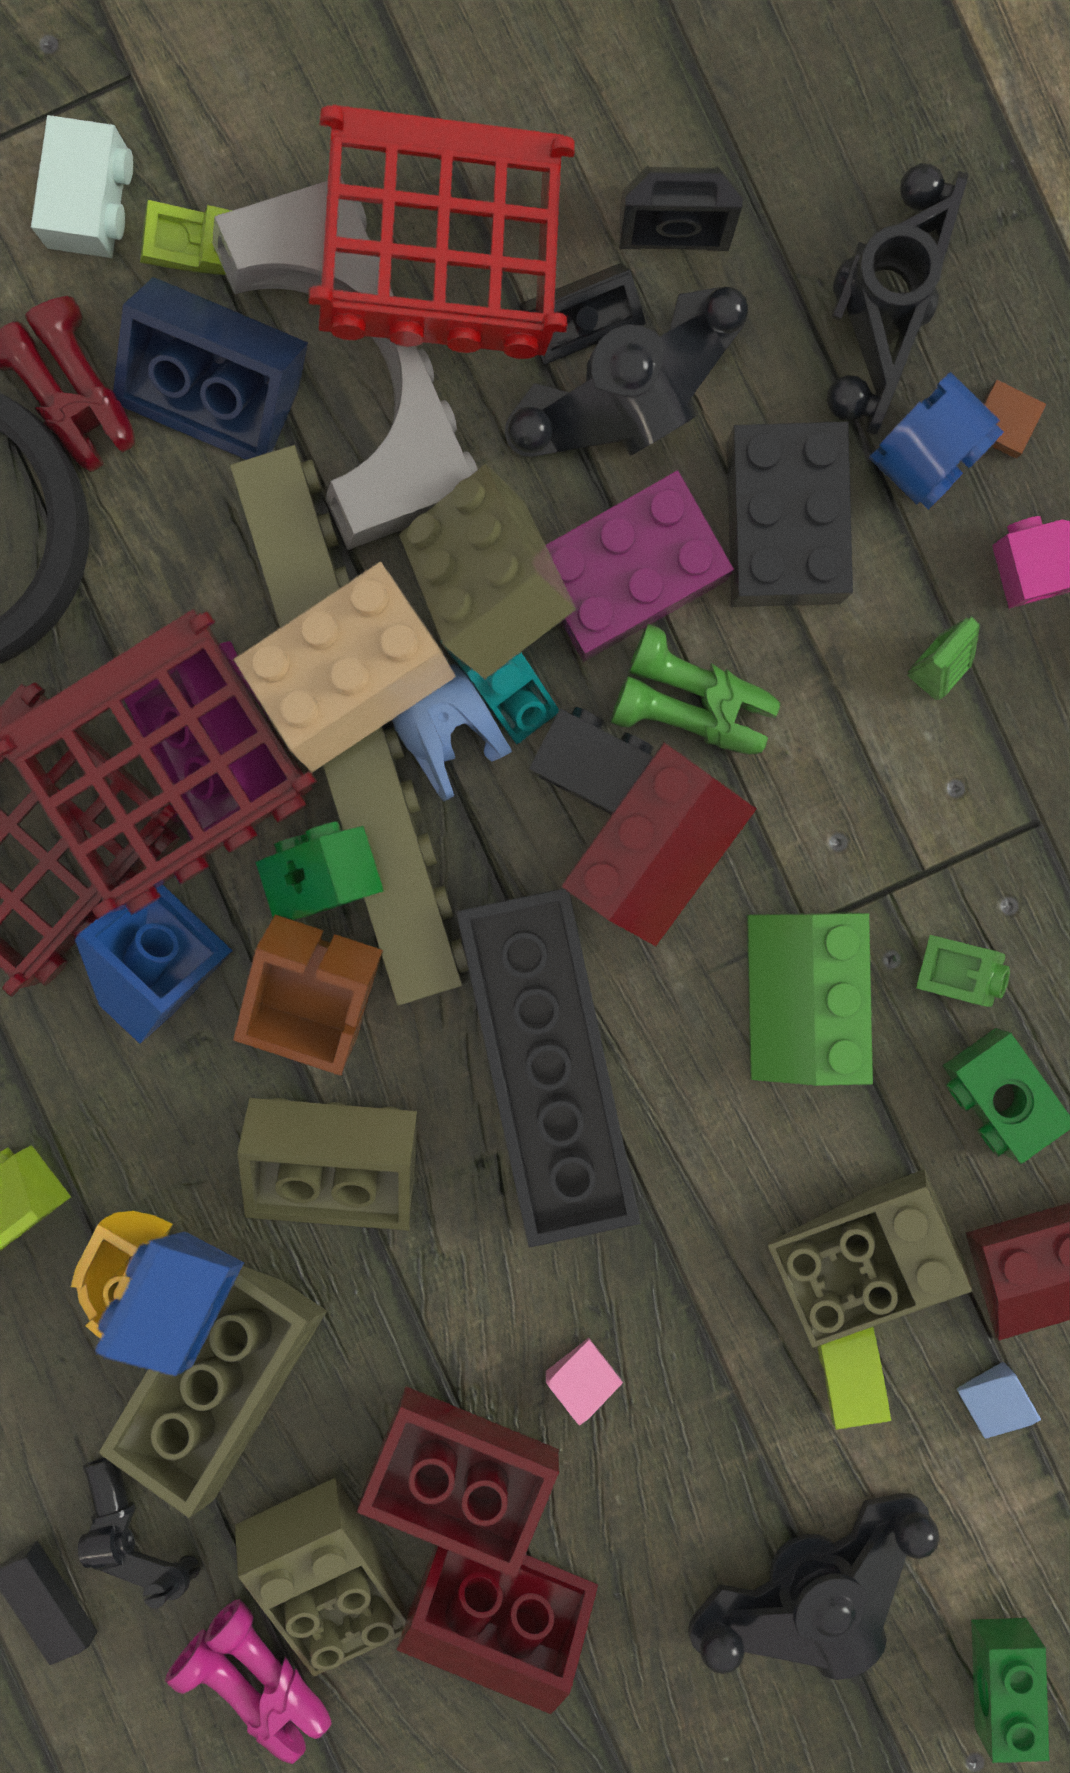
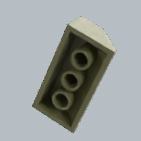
(192, 1427)

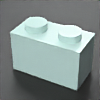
(81, 187)

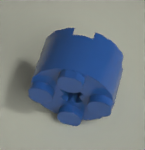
(934, 439)

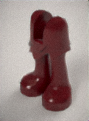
(65, 413)

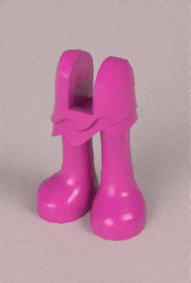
(284, 1695)

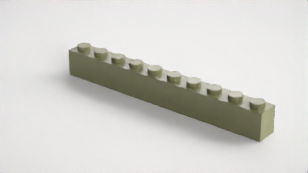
(365, 778)

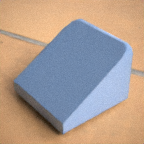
(998, 1402)

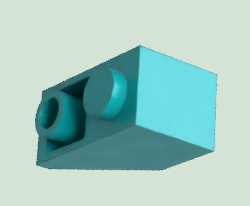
(513, 696)

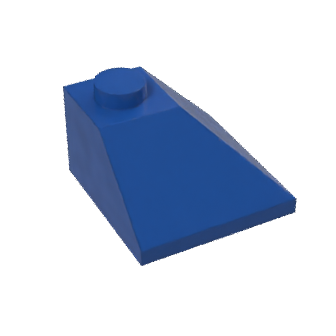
(148, 961)

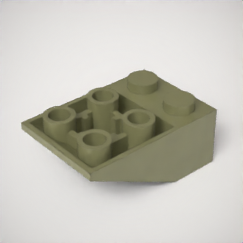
(871, 1260)
(319, 1577)

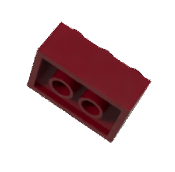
(658, 846)
(1025, 1270)
(501, 1629)

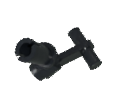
(111, 1544)

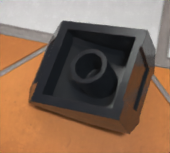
(679, 209)

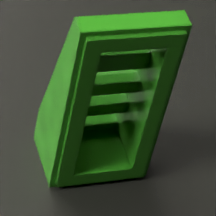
(946, 659)

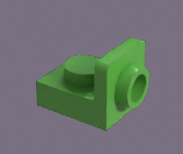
(963, 971)

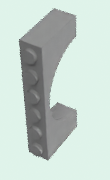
(420, 459)

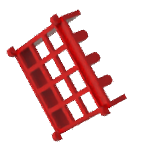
(418, 321)

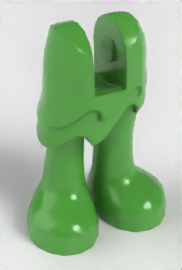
(720, 694)

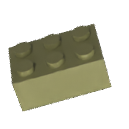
(485, 572)

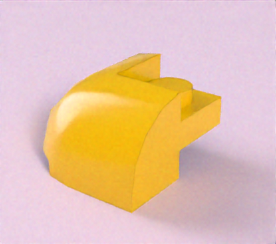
(103, 1265)

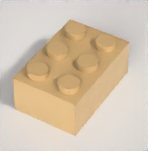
(344, 668)

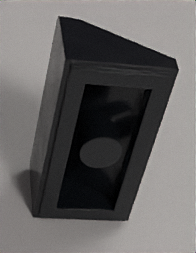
(592, 310)
(45, 1605)

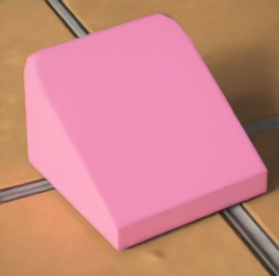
(583, 1381)

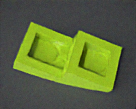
(180, 238)
(854, 1380)

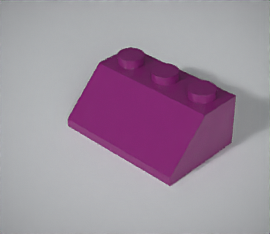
(225, 725)

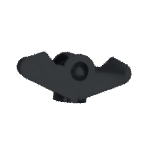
(878, 311)
(634, 381)
(822, 1595)

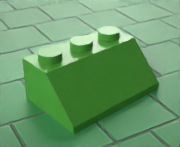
(810, 998)

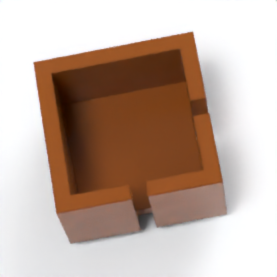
(306, 995)

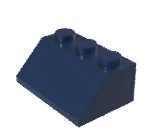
(206, 369)

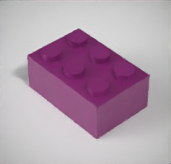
(636, 564)

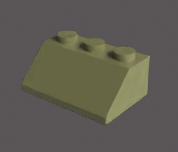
(328, 1163)

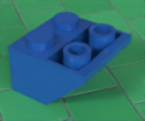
(168, 1303)

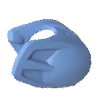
(429, 724)

